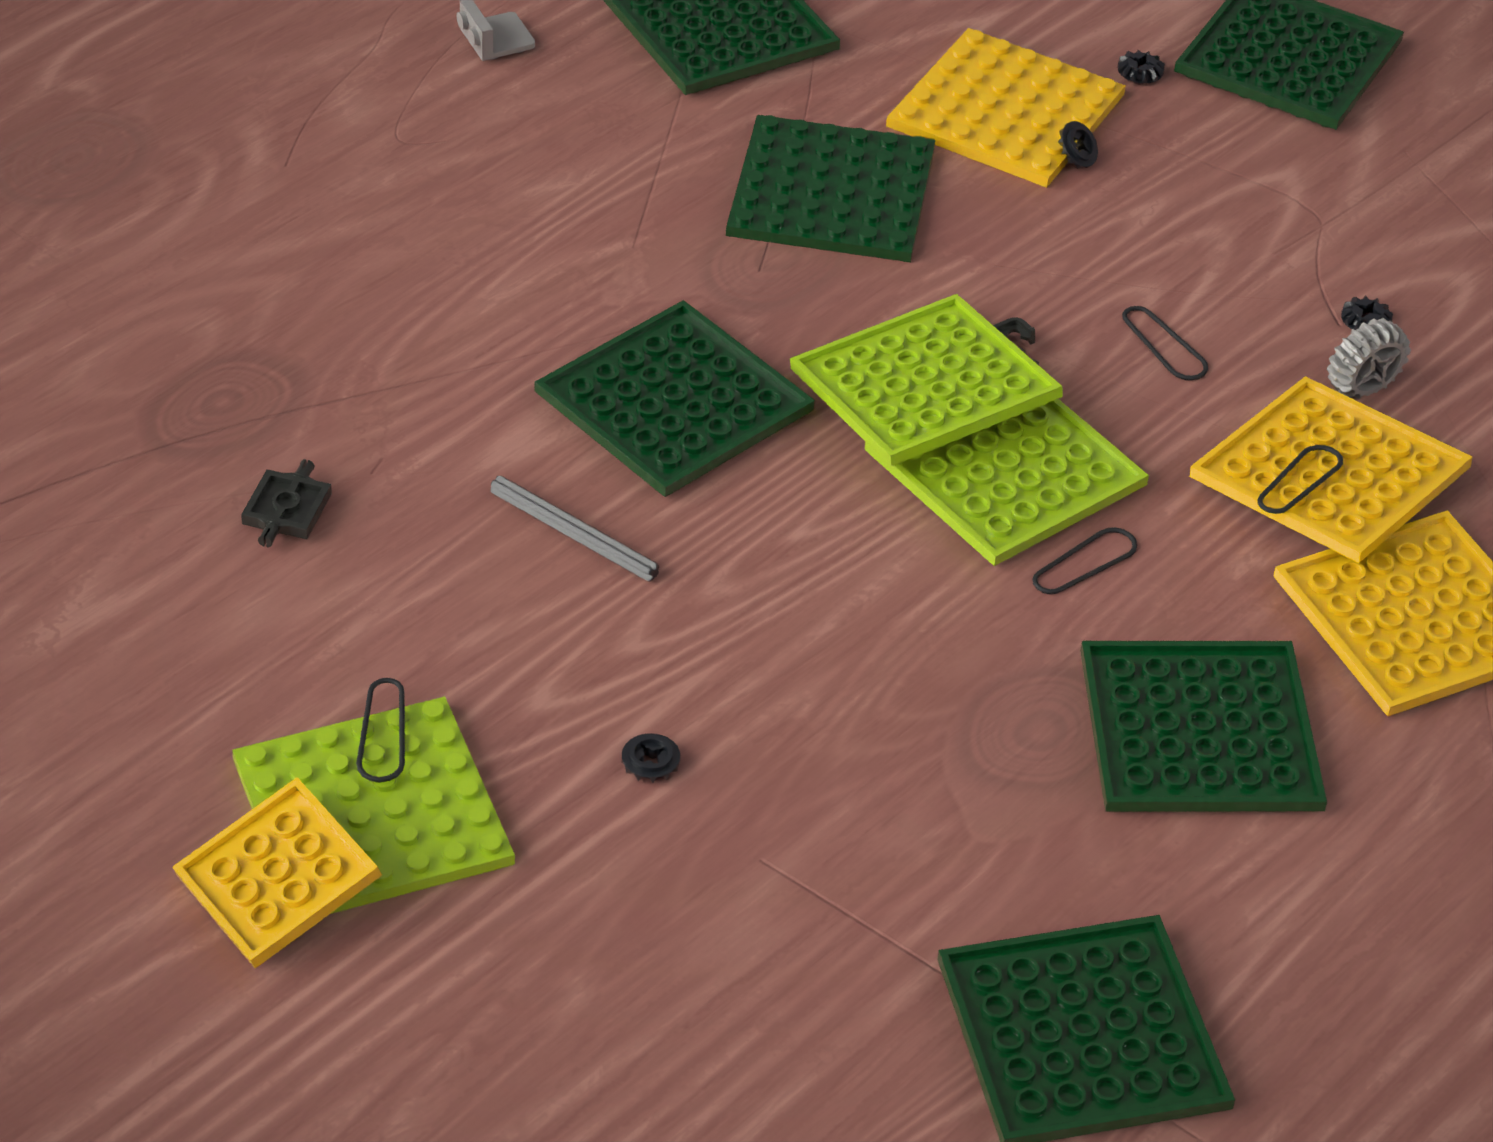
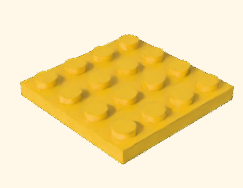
(276, 872)

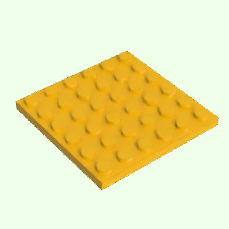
(1004, 105)
(1381, 485)
(1408, 615)

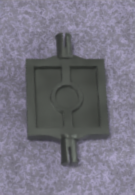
(286, 503)

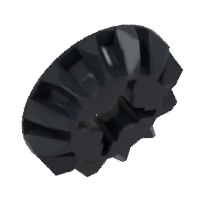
(1150, 71)
(1086, 143)
(1354, 310)
(655, 747)

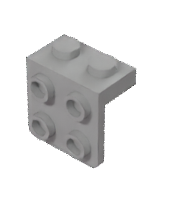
(495, 34)

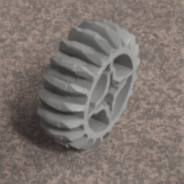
(1369, 358)

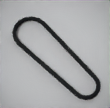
(1173, 334)
(1309, 489)
(1091, 573)
(401, 731)

